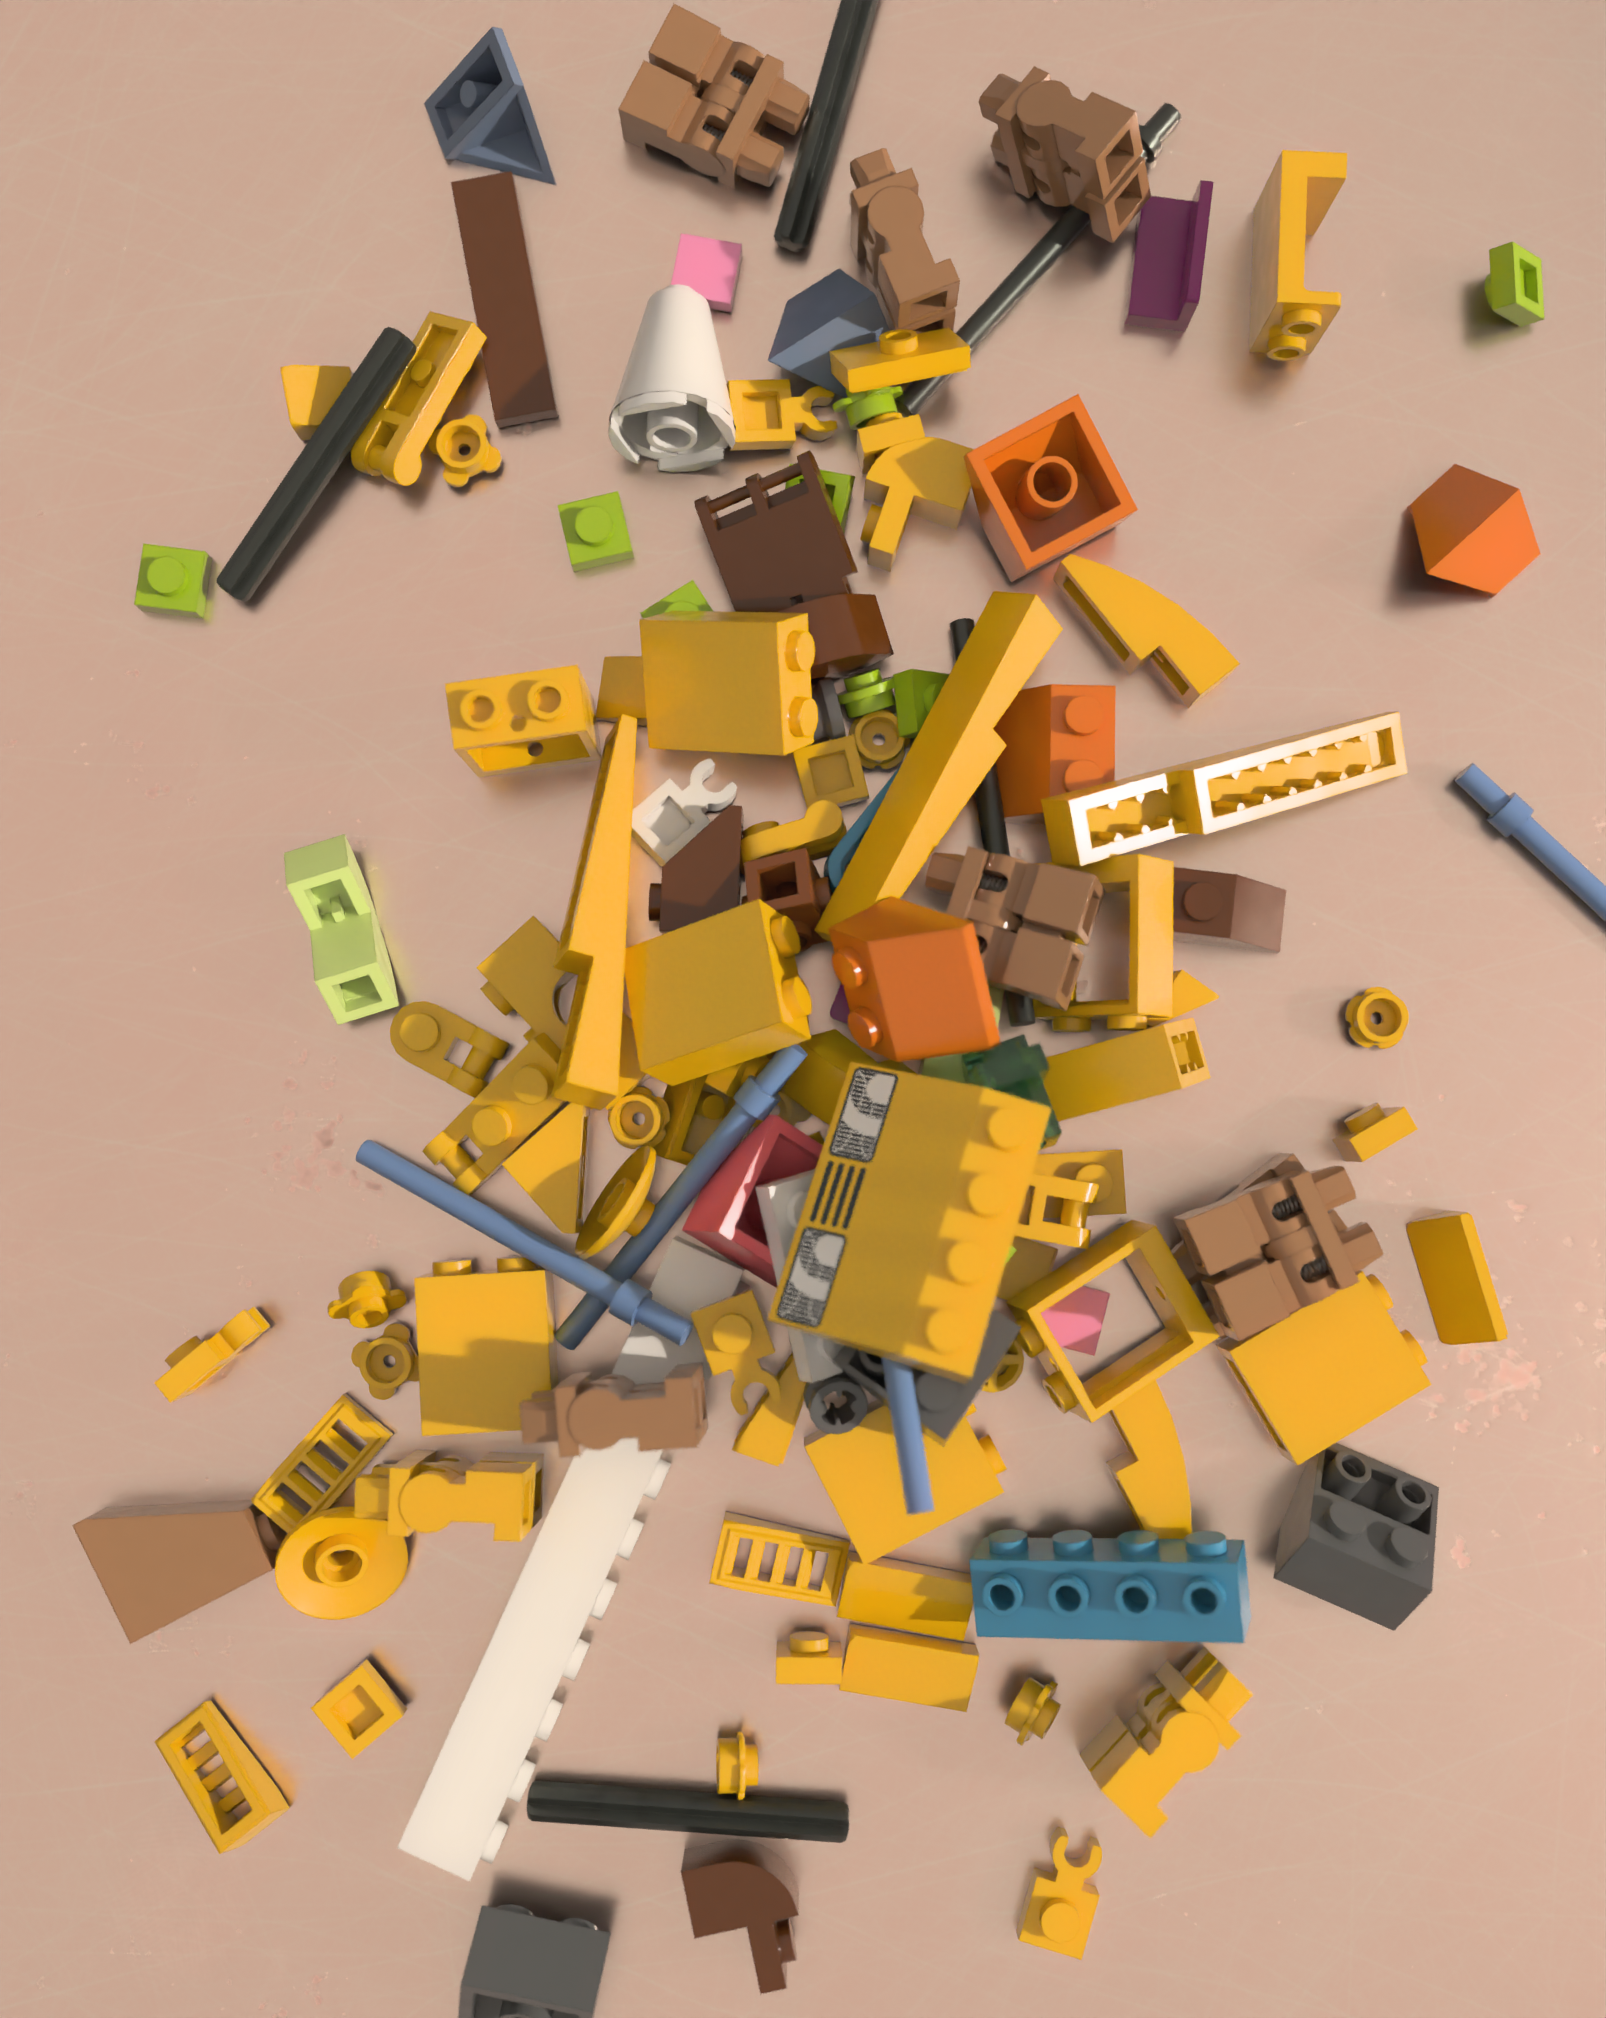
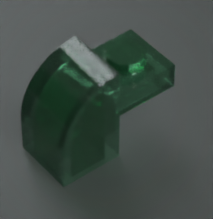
(1015, 1071)

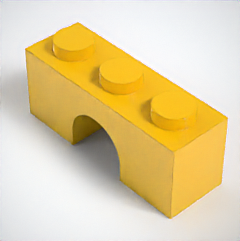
(524, 980)

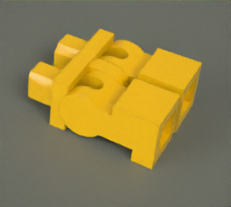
(432, 1494)
(1169, 1735)

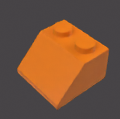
(1046, 488)
(1055, 744)
(913, 982)

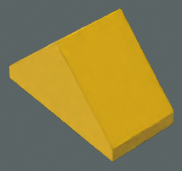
(554, 1167)

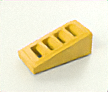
(770, 1424)
(281, 1507)
(751, 1580)
(252, 1780)

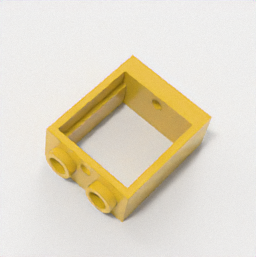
(505, 714)
(1149, 948)
(1168, 1290)

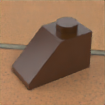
(701, 876)
(1226, 910)

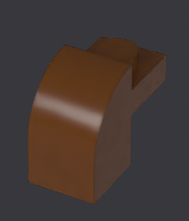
(845, 633)
(740, 1887)

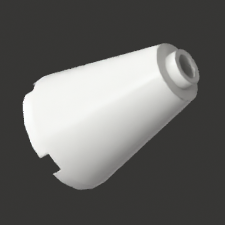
(674, 387)

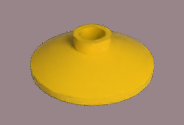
(620, 1205)
(344, 1582)

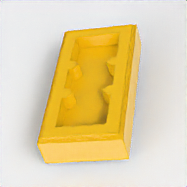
(899, 359)

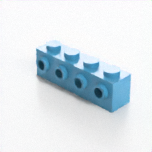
(1111, 1587)

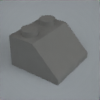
(532, 1966)

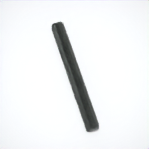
(824, 123)
(316, 464)
(688, 1811)

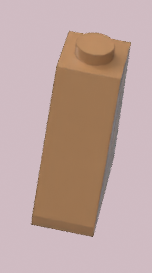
(176, 1557)

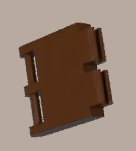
(779, 542)

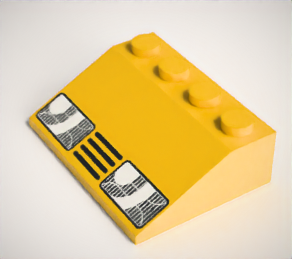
(910, 1218)

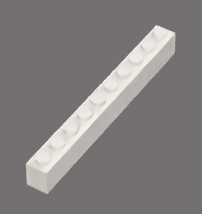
(555, 1596)

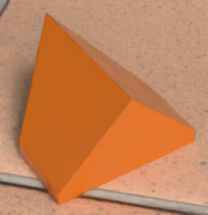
(1473, 530)

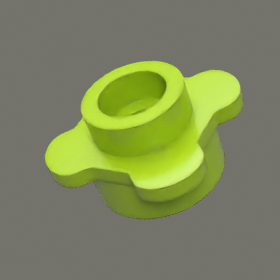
(867, 405)

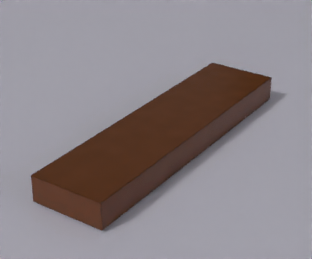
(504, 299)

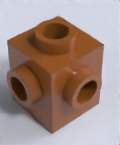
(792, 888)

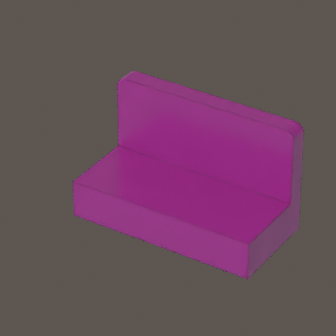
(1168, 260)

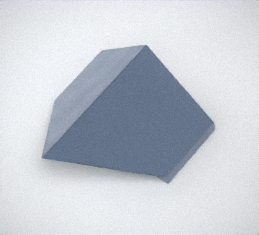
(486, 114)
(822, 319)

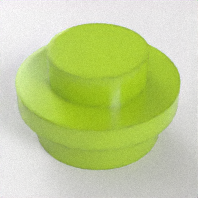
(867, 693)

